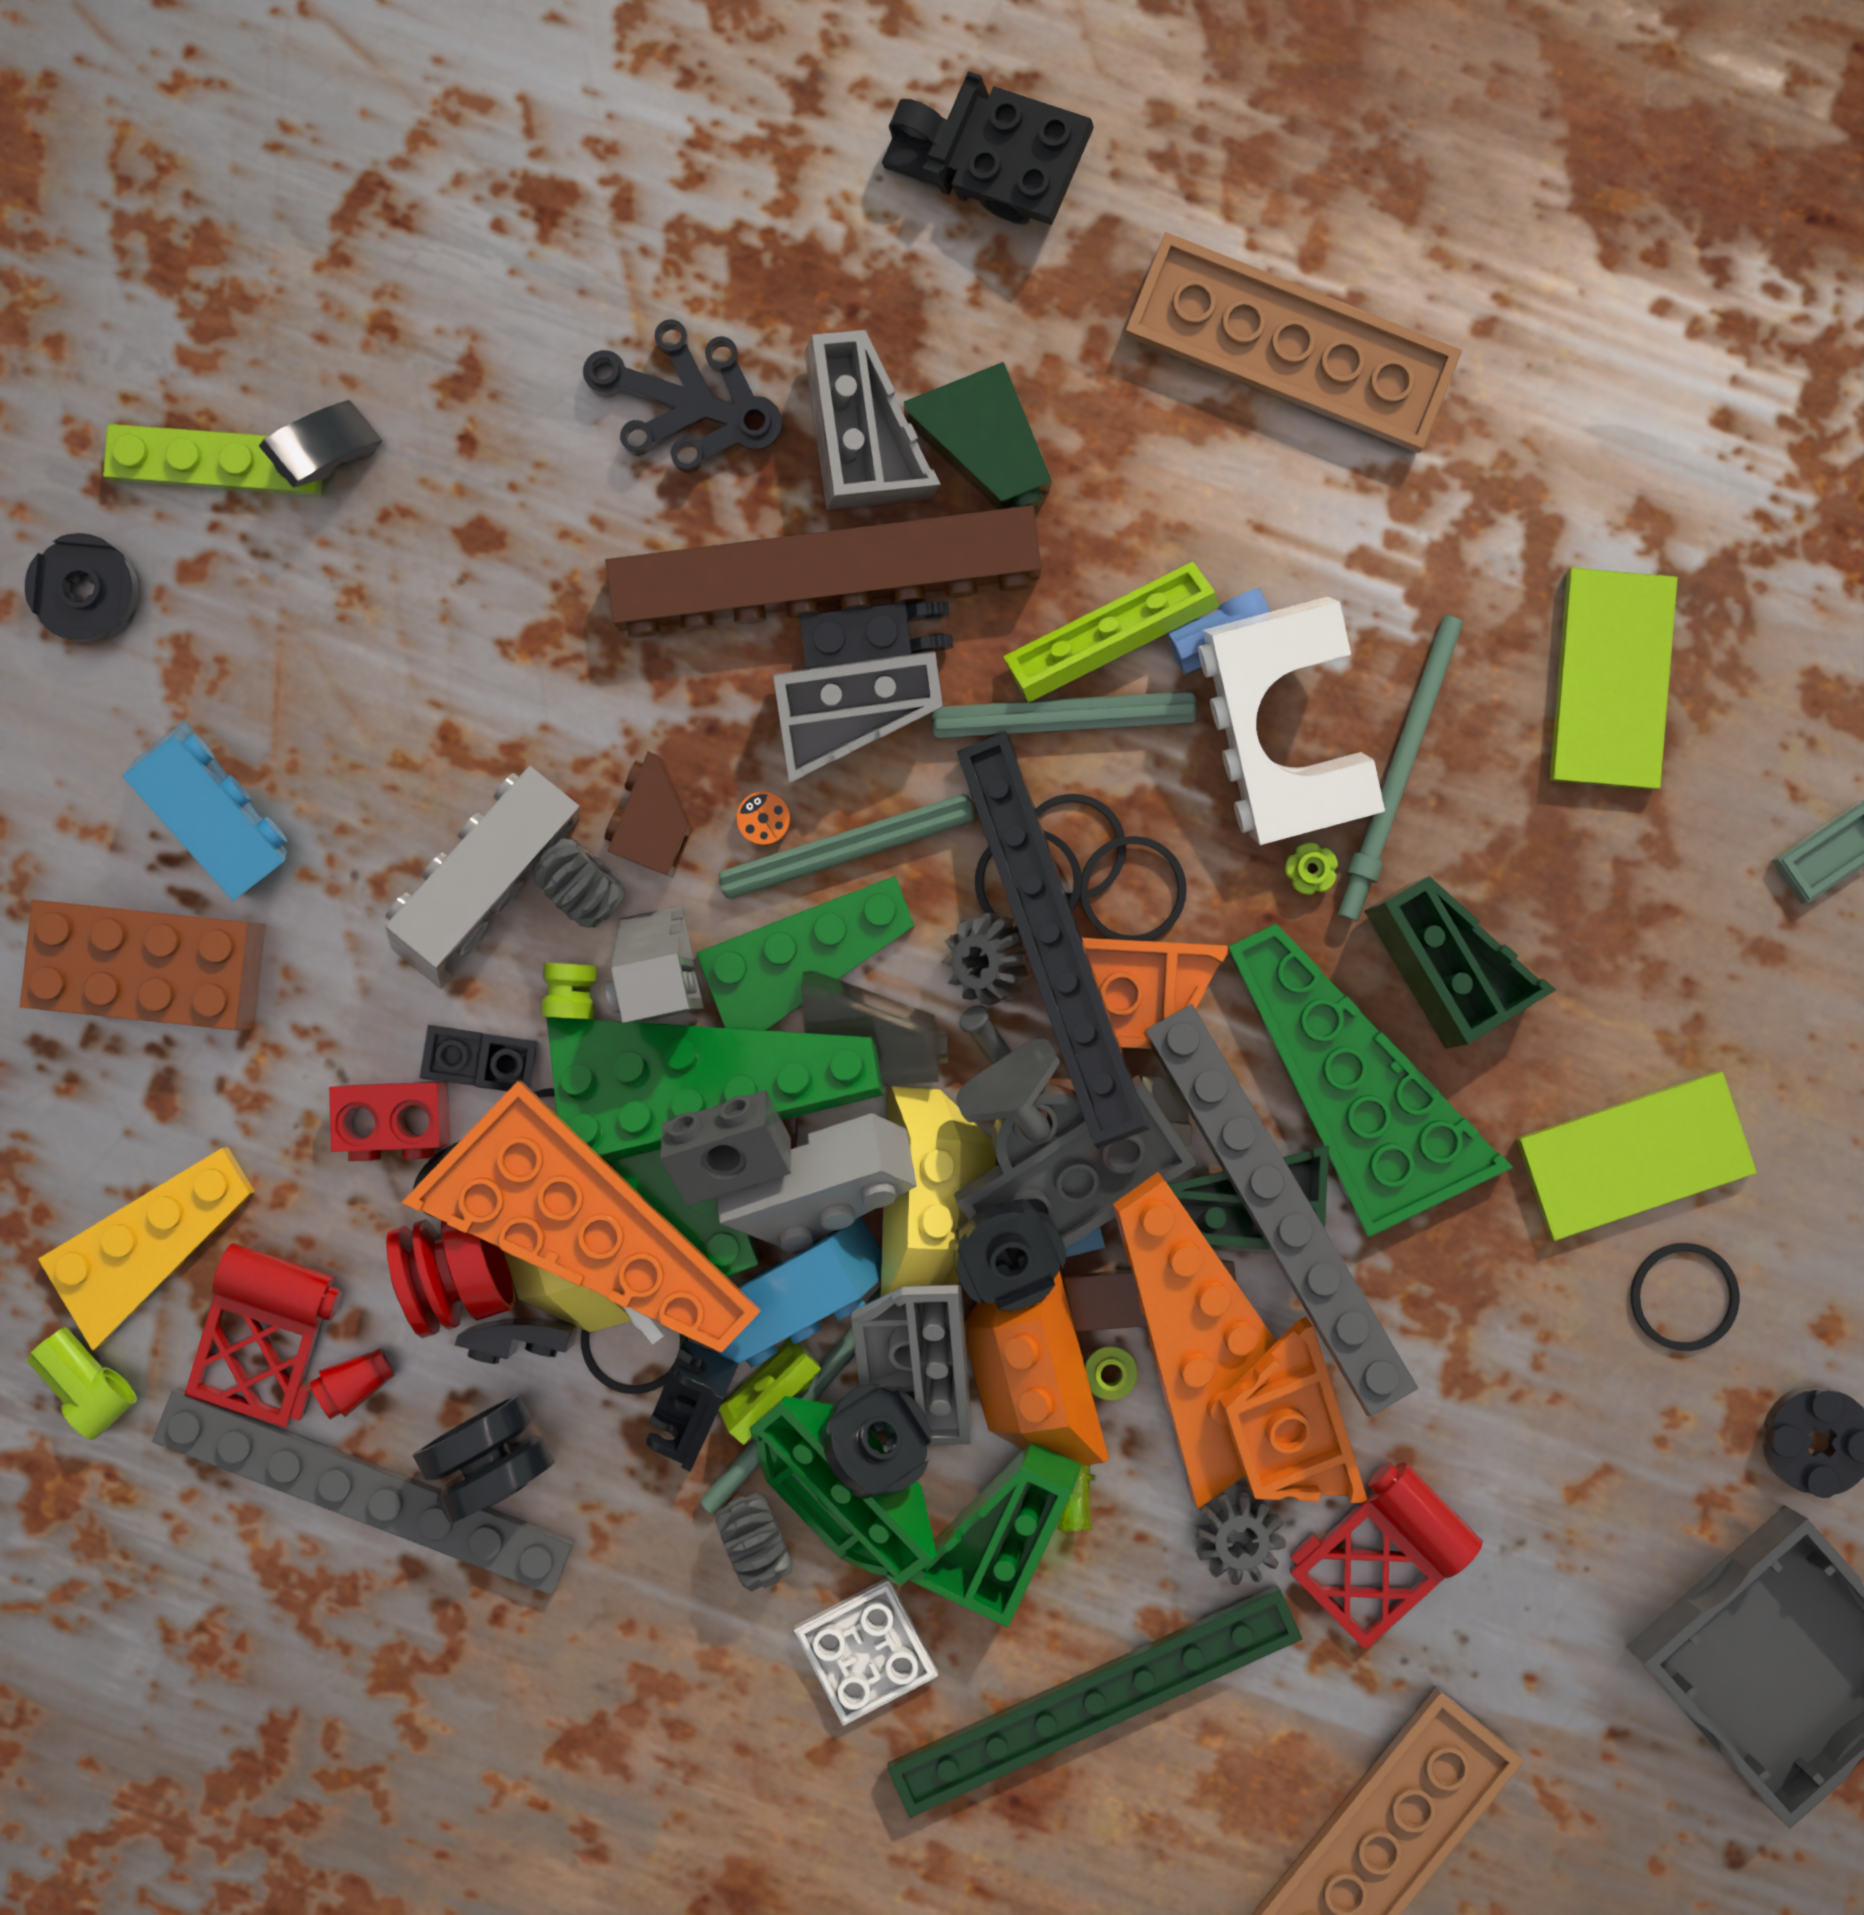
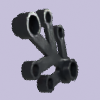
(690, 402)

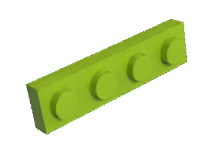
(194, 460)
(1111, 631)

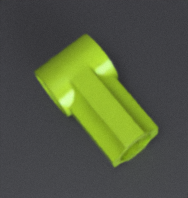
(90, 1394)

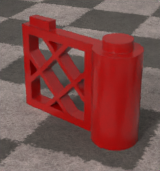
(275, 1294)
(1416, 1523)

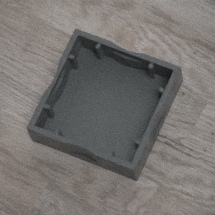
(1771, 1663)

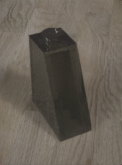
(902, 1034)

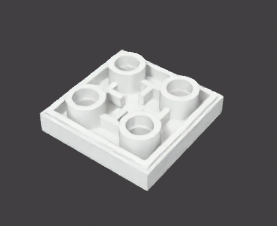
(865, 1651)

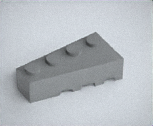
(479, 874)

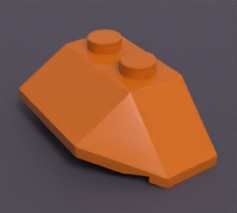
(1035, 1377)

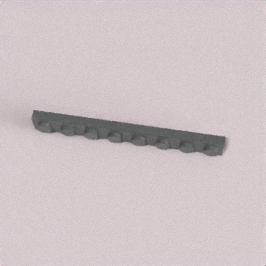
(1280, 1211)
(360, 1491)

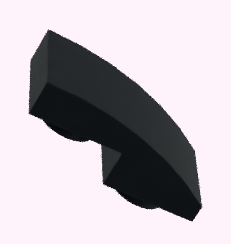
(319, 442)
(476, 1058)
(501, 1338)

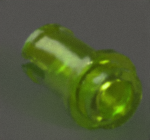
(1078, 1508)

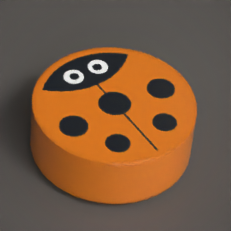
(763, 818)

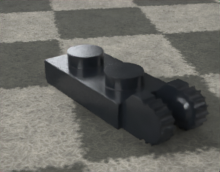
(869, 633)

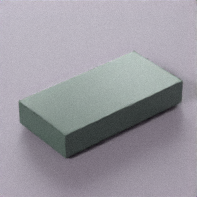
(1825, 855)

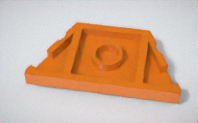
(1149, 981)
(1291, 1424)

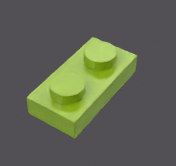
(781, 1375)

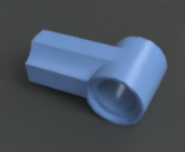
(1187, 638)

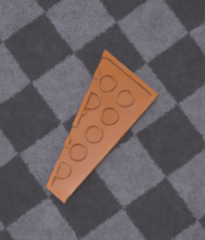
(560, 1206)
(1197, 1327)

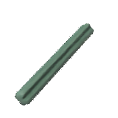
(1064, 714)
(846, 846)

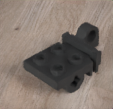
(993, 149)

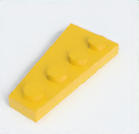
(130, 1253)

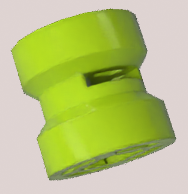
(569, 991)

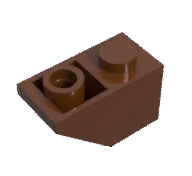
(653, 823)

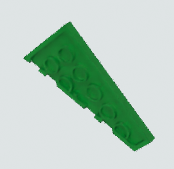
(628, 1078)
(1384, 1122)

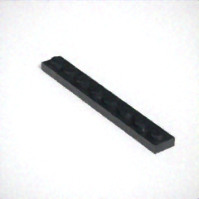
(1053, 942)

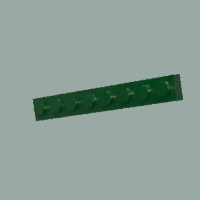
(1093, 1701)

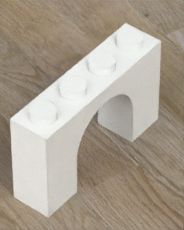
(1244, 663)

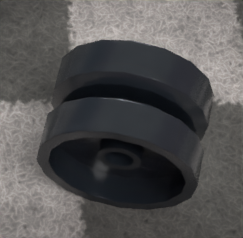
(487, 1464)

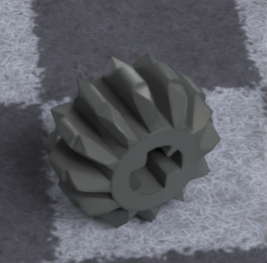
(577, 883)
(988, 959)
(1240, 1518)
(754, 1542)

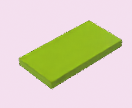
(1613, 678)
(1636, 1155)

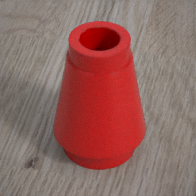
(350, 1383)

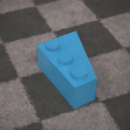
(207, 810)
(805, 1289)

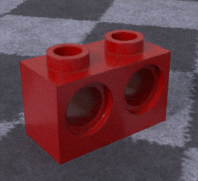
(389, 1108)

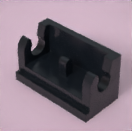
(690, 1402)

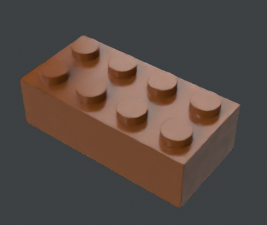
(142, 965)

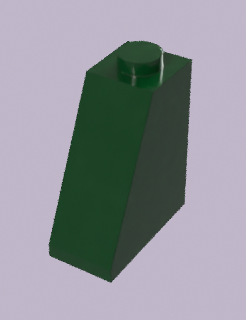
(984, 436)

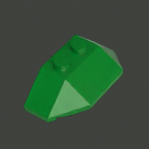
(875, 1533)

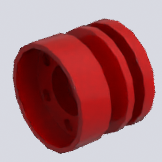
(439, 1273)

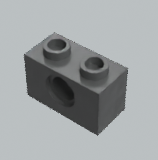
(725, 1147)

